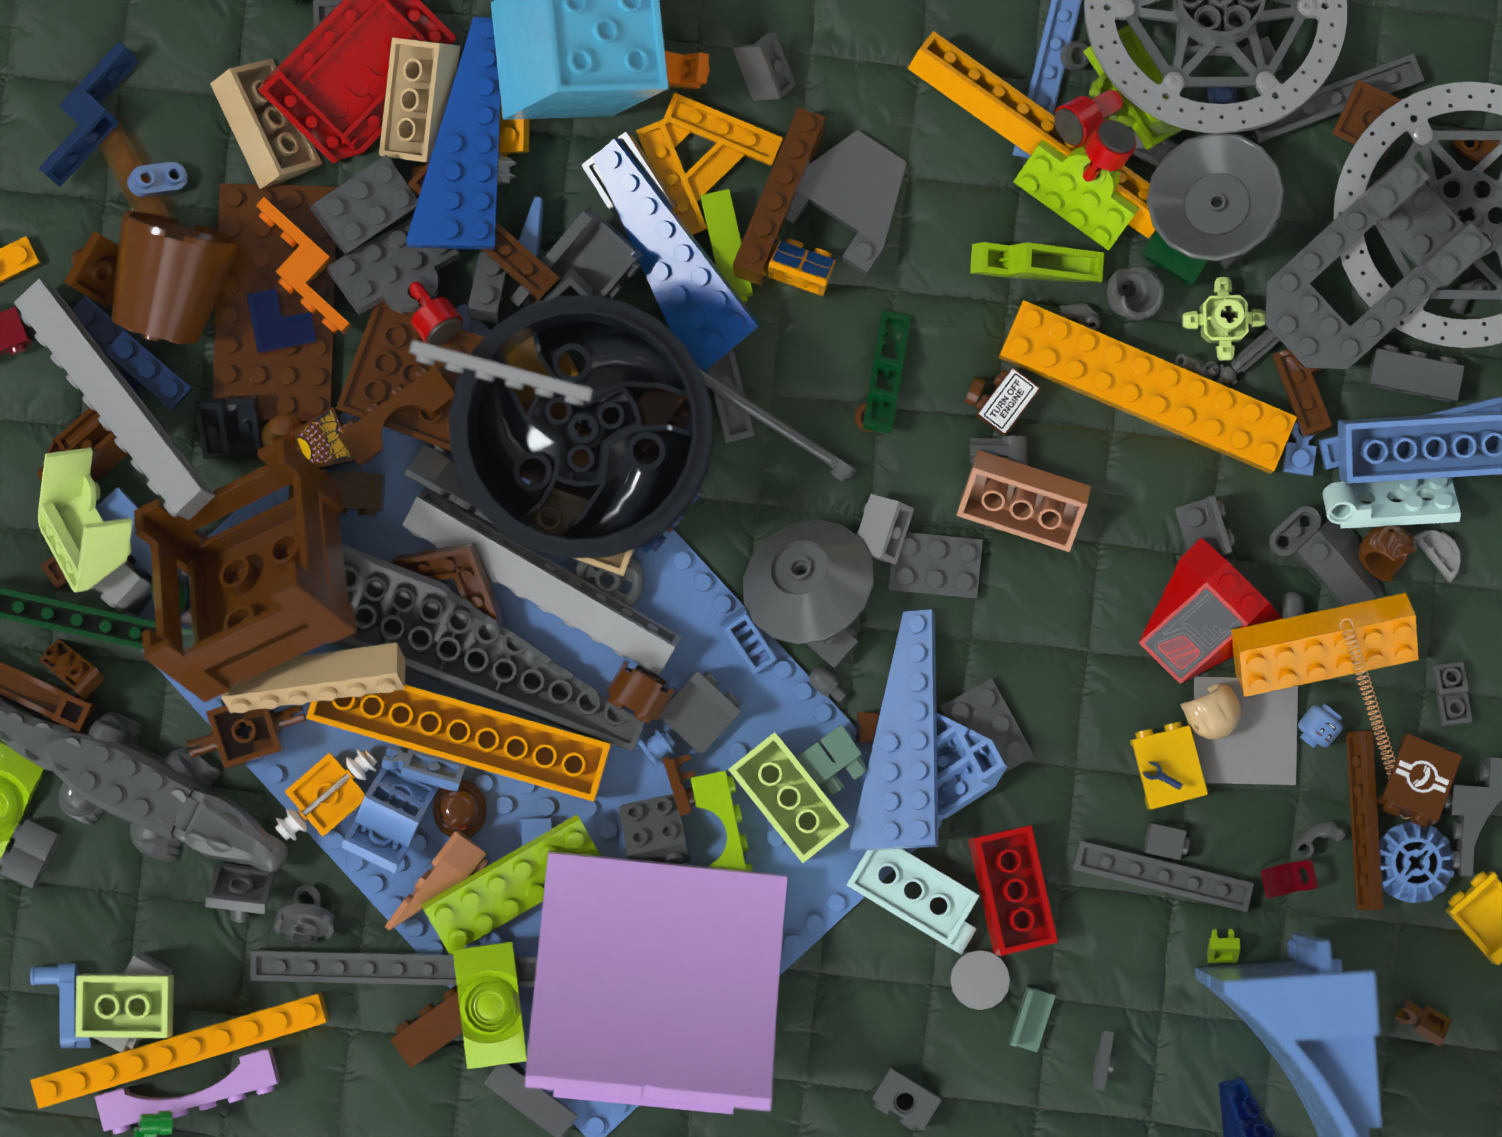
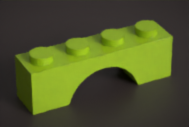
(714, 794)

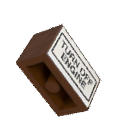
(1007, 401)

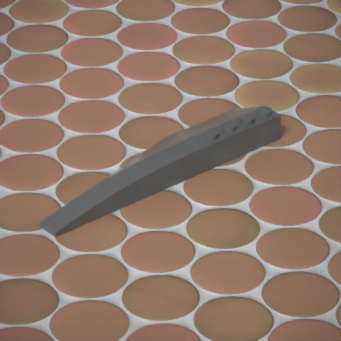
(471, 651)

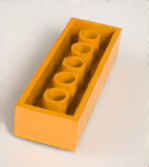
(1314, 648)

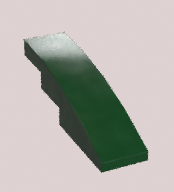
(886, 372)

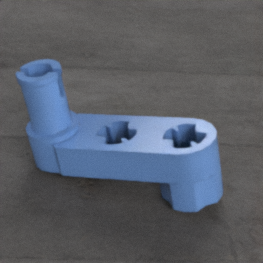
(66, 978)

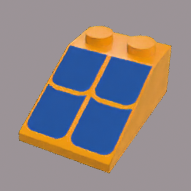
(801, 267)

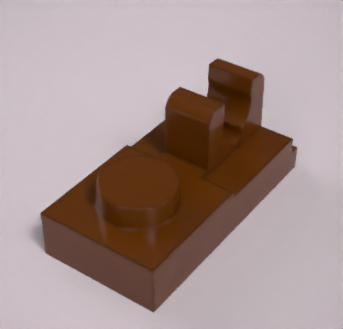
(683, 797)

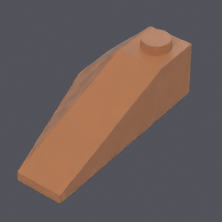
(453, 864)

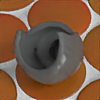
(1145, 296)

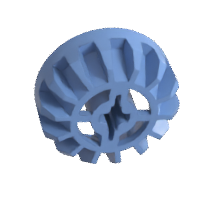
(1396, 881)

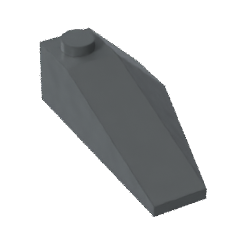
(1335, 563)

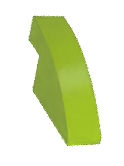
(1037, 262)

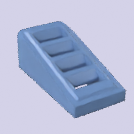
(532, 229)
(733, 620)

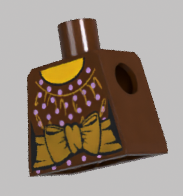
(320, 440)

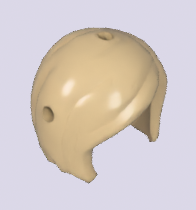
(1215, 713)

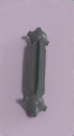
(1247, 357)

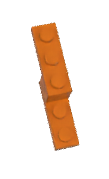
(302, 267)

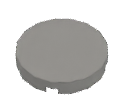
(980, 979)

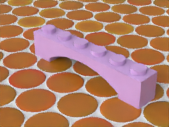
(255, 1072)

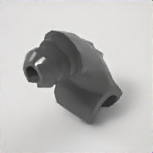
(1325, 830)

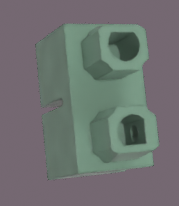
(843, 752)

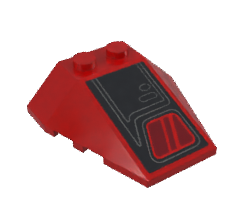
(1199, 611)

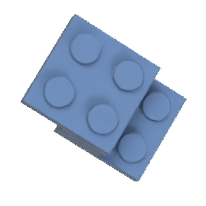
(389, 819)

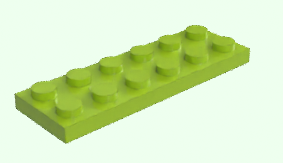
(503, 887)

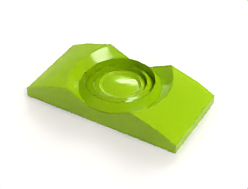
(17, 786)
(489, 1005)

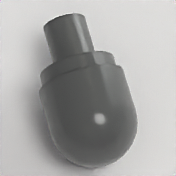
(1292, 605)
(826, 683)

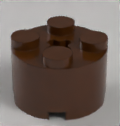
(640, 692)

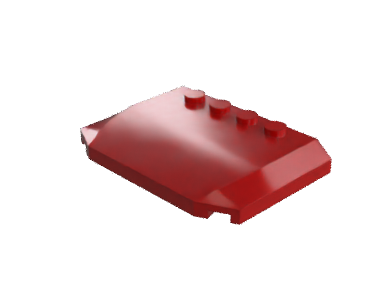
(339, 73)

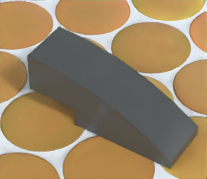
(532, 1102)

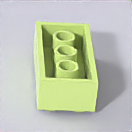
(788, 797)

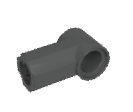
(1008, 447)

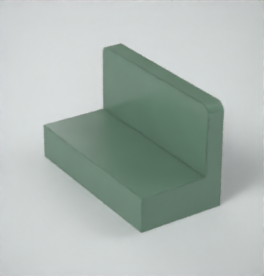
(1031, 1019)

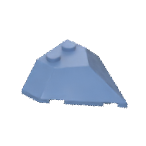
(965, 766)

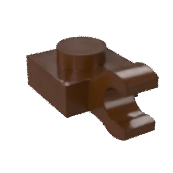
(1427, 1021)

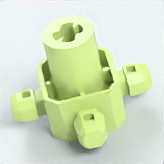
(1215, 328)

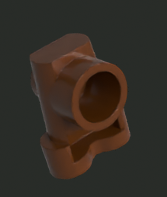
(1477, 152)

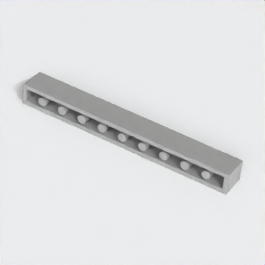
(114, 400)
(545, 583)

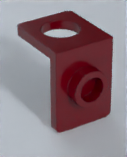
(1287, 878)

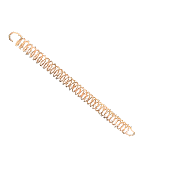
(1375, 711)

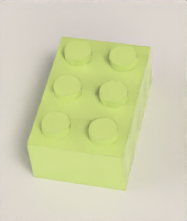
(124, 1005)

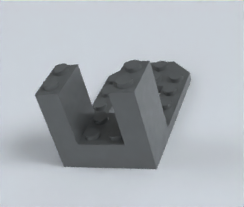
(1416, 224)

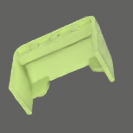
(71, 524)

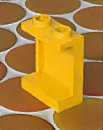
(1177, 757)
(1480, 914)

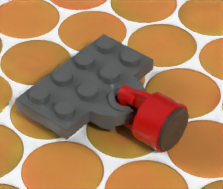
(402, 279)

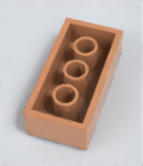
(1023, 501)

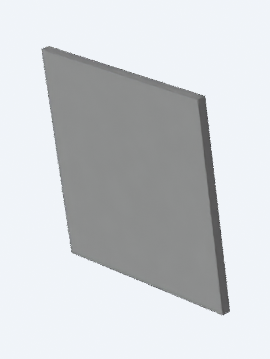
(1260, 746)

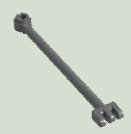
(841, 469)

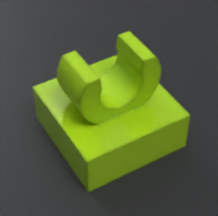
(1223, 949)

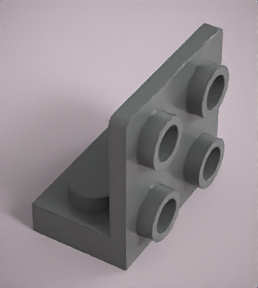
(1205, 521)

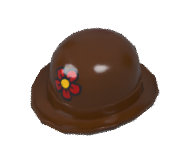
(460, 810)

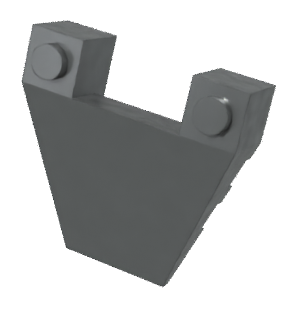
(858, 188)

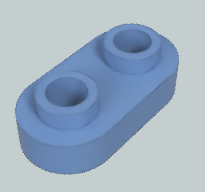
(159, 180)

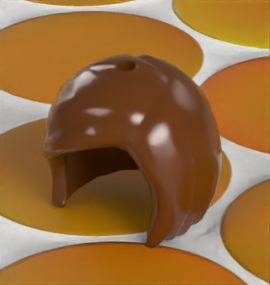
(1386, 550)

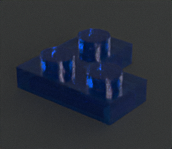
(274, 331)

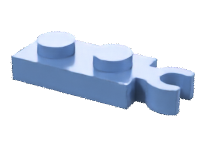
(425, 768)

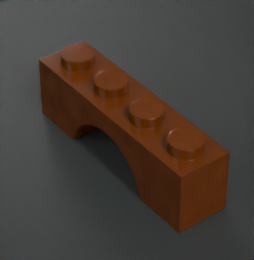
(364, 438)

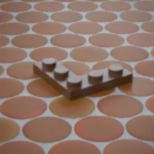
(1302, 393)
(463, 565)

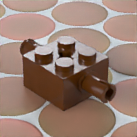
(237, 748)

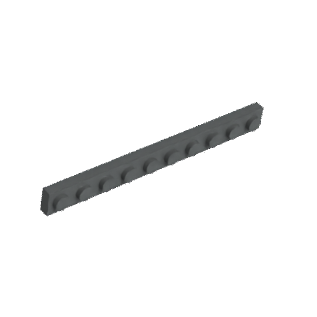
(367, 967)

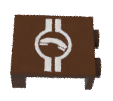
(1419, 781)

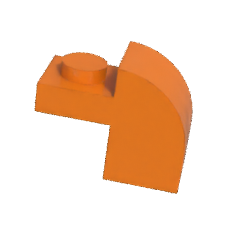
(687, 70)

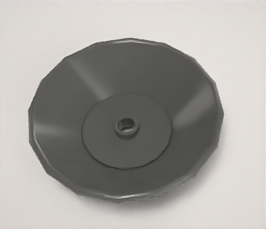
(1208, 171)
(820, 600)

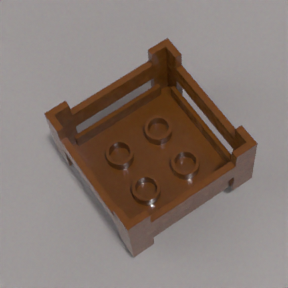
(254, 588)

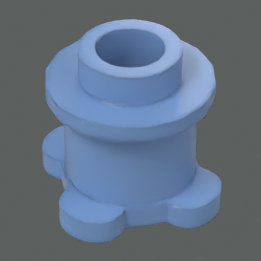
(657, 747)

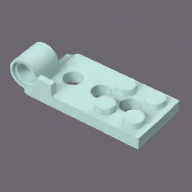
(1345, 506)
(946, 928)

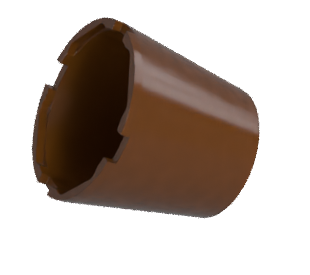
(168, 276)

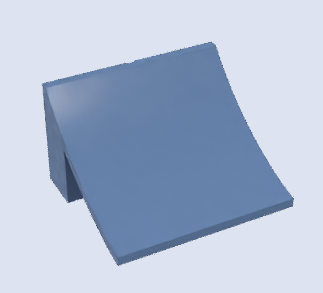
(1315, 1027)

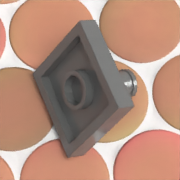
(239, 890)

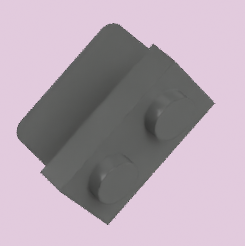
(701, 711)
(654, 830)

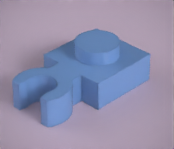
(1299, 456)

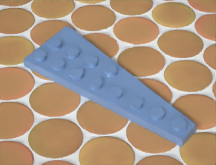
(901, 779)

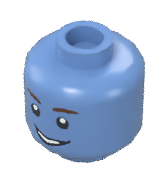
(1320, 726)

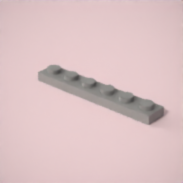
(514, 377)

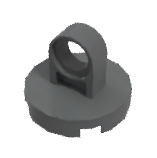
(304, 921)

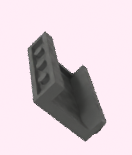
(594, 253)

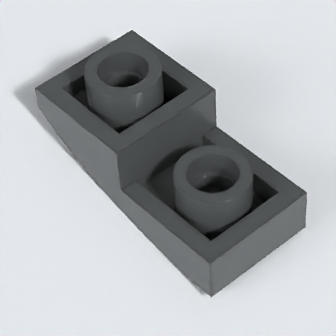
(1452, 695)

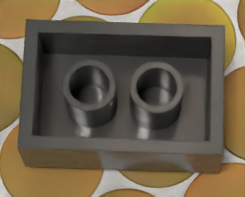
(365, 205)

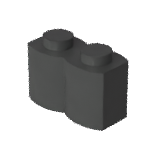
(30, 853)

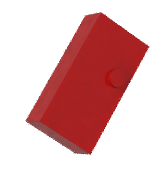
(1012, 890)

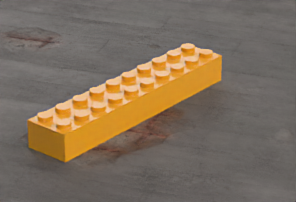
(1147, 387)
(473, 737)

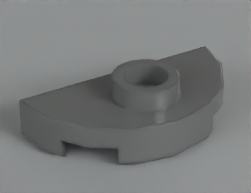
(1104, 1061)

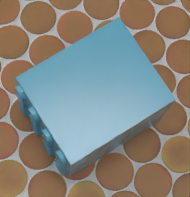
(577, 56)

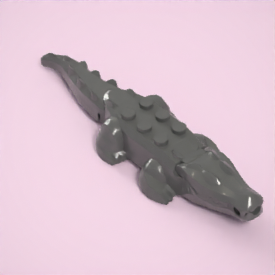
(160, 797)

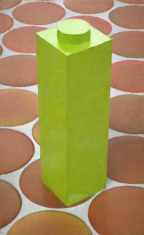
(724, 238)

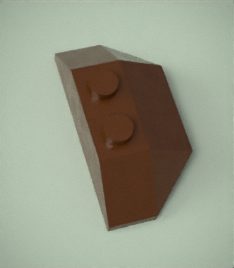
(89, 433)

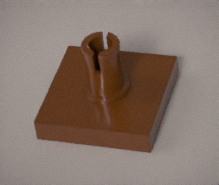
(1361, 110)
(95, 269)

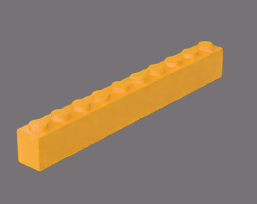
(1009, 112)
(180, 1050)

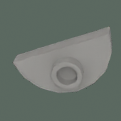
(1441, 551)

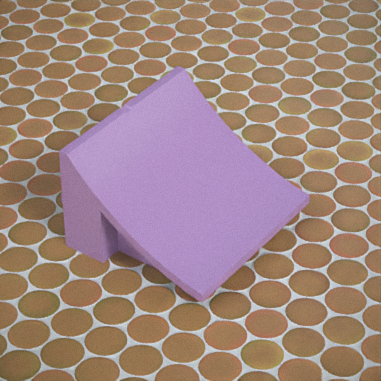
(656, 984)

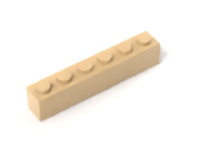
(321, 678)

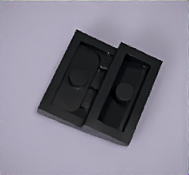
(229, 426)

